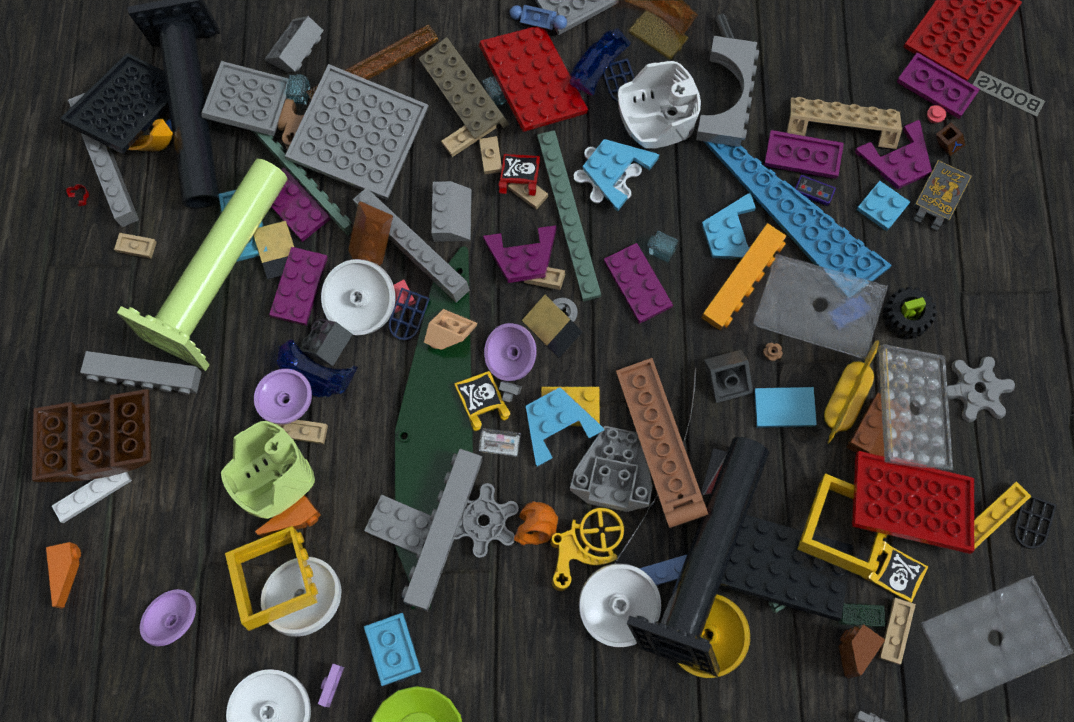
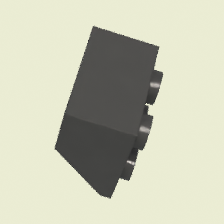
(325, 341)

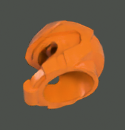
(539, 518)

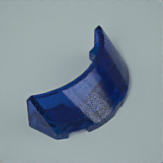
(597, 59)
(322, 380)

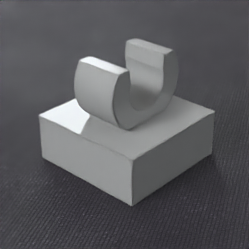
(509, 389)

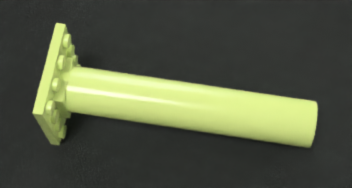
(209, 266)

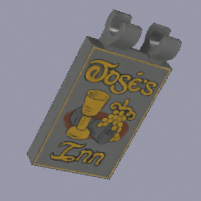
(941, 194)

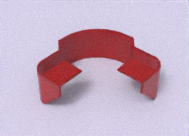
(76, 187)

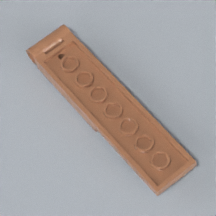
(661, 443)

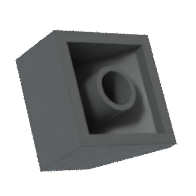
(729, 376)

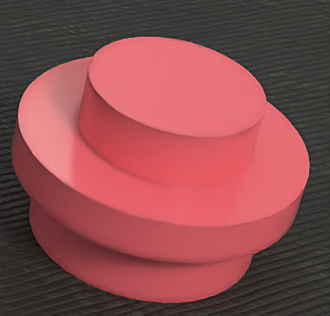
(936, 114)

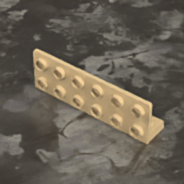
(847, 115)

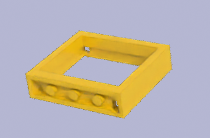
(255, 549)
(830, 554)

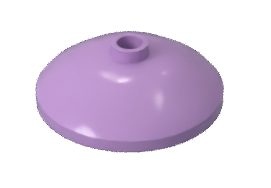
(501, 349)
(278, 387)
(168, 617)

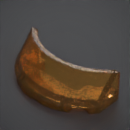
(672, 11)

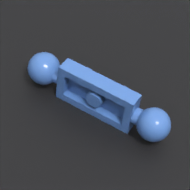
(538, 17)

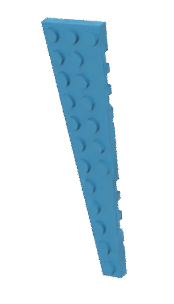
(800, 218)

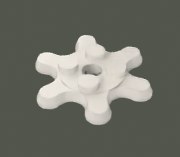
(597, 195)

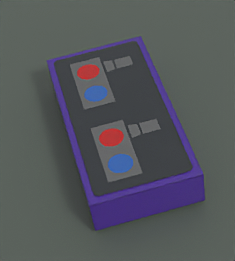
(815, 190)

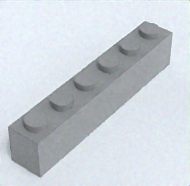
(141, 372)

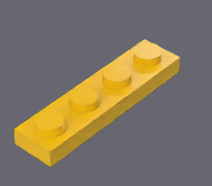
(999, 512)

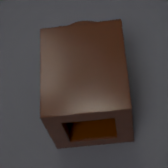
(950, 139)

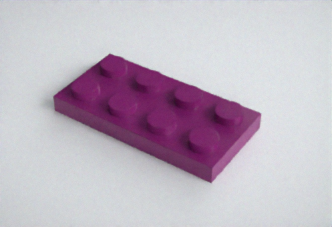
(938, 85)
(804, 154)
(299, 209)
(638, 283)
(298, 286)

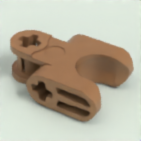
(289, 122)

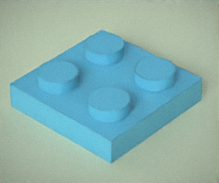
(883, 205)

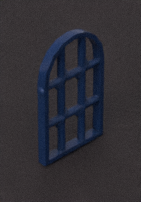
(614, 76)
(414, 310)

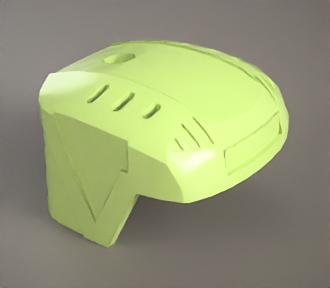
(272, 487)

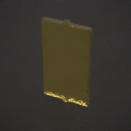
(658, 34)

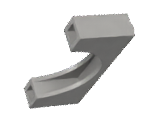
(739, 59)

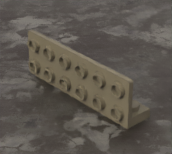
(462, 88)

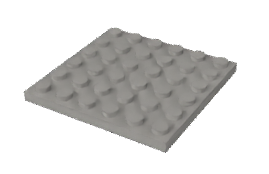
(357, 131)

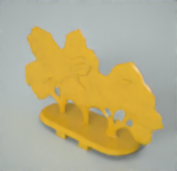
(850, 394)

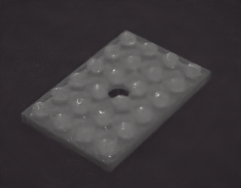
(843, 326)
(910, 438)
(1028, 632)

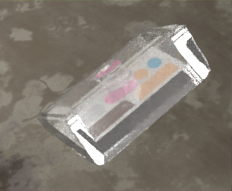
(499, 442)

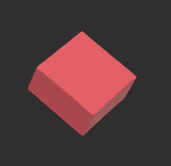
(402, 284)

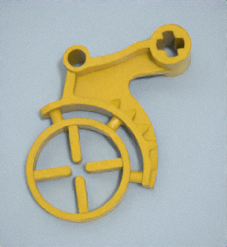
(571, 549)

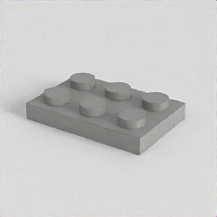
(398, 524)

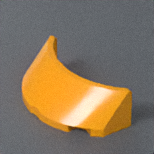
(157, 140)

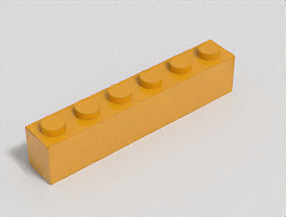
(743, 277)

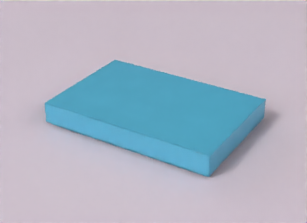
(785, 407)
(392, 649)

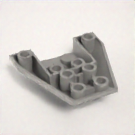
(614, 472)

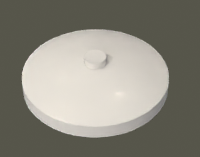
(358, 296)
(288, 583)
(612, 597)
(269, 698)

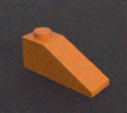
(298, 515)
(62, 568)

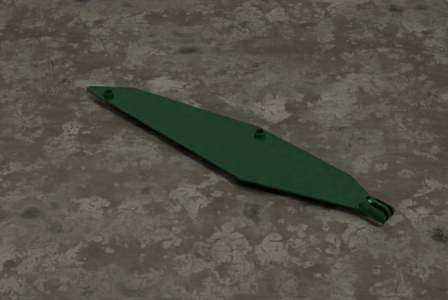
(433, 411)

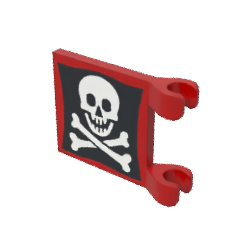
(520, 170)

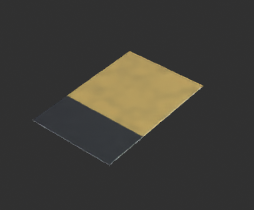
(278, 243)
(552, 326)

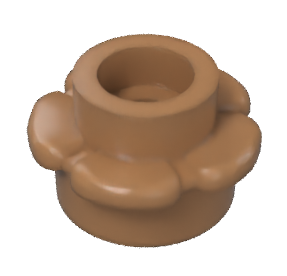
(773, 356)

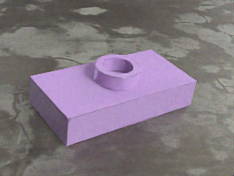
(329, 685)

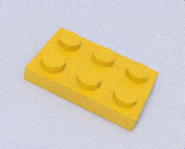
(585, 396)

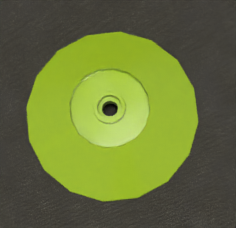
(417, 705)

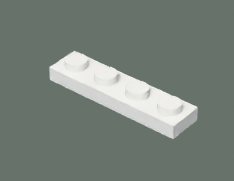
(88, 495)

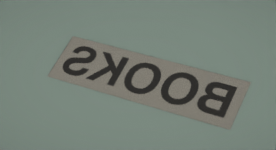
(1008, 93)

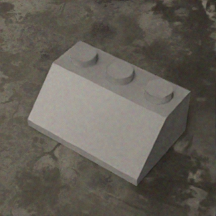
(294, 44)
(451, 212)

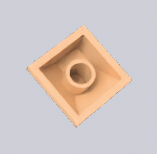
(448, 330)

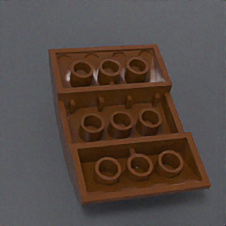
(91, 438)

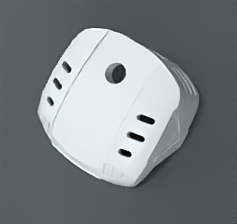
(648, 119)

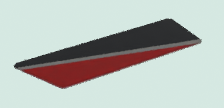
(714, 467)

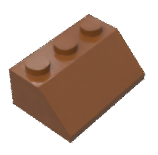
(370, 234)
(869, 433)
(858, 649)

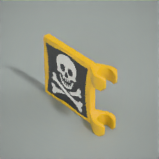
(480, 396)
(899, 573)

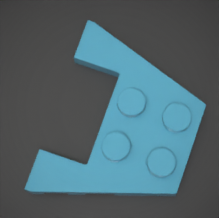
(609, 164)
(725, 231)
(553, 414)

